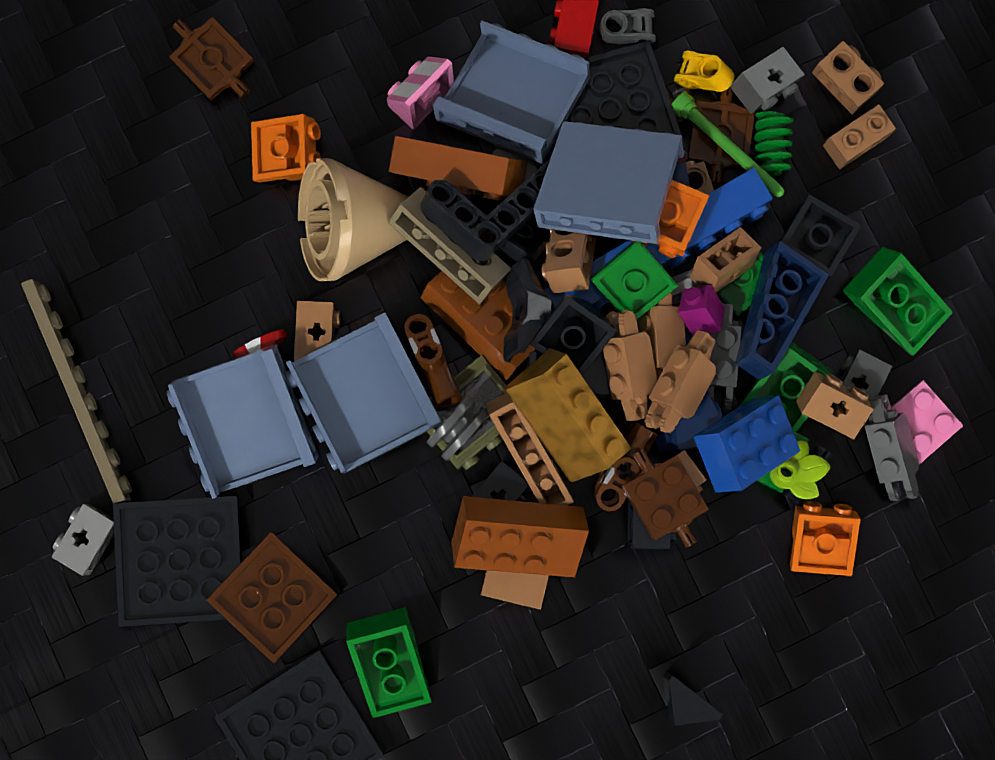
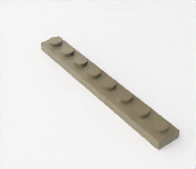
(82, 403)

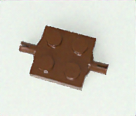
(211, 58)
(730, 120)
(665, 498)

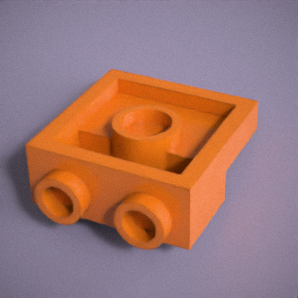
(283, 147)
(679, 218)
(824, 539)

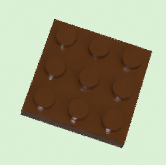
(271, 597)

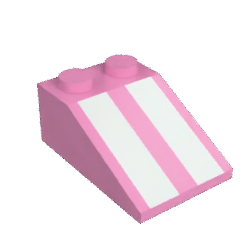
(417, 93)

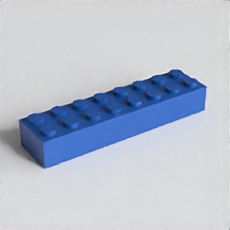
(724, 212)

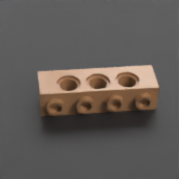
(568, 261)
(529, 452)

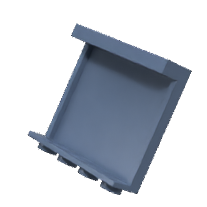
(514, 92)
(608, 181)
(362, 395)
(242, 420)

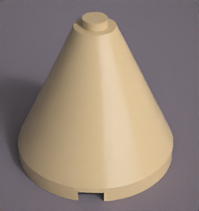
(344, 218)

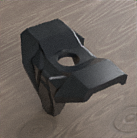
(529, 308)

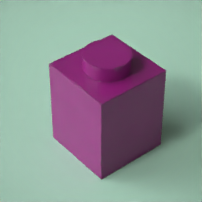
(701, 309)

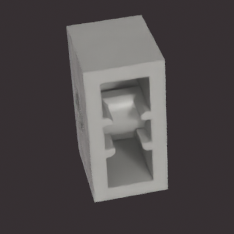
(68, 546)

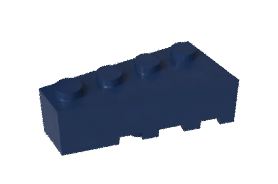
(778, 307)

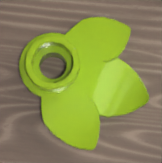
(804, 471)

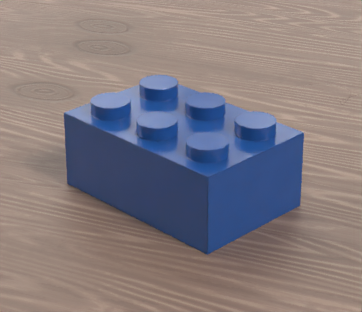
(746, 444)

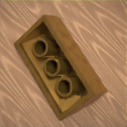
(567, 416)

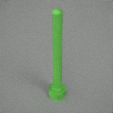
(685, 107)

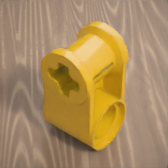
(704, 72)

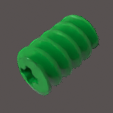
(772, 142)

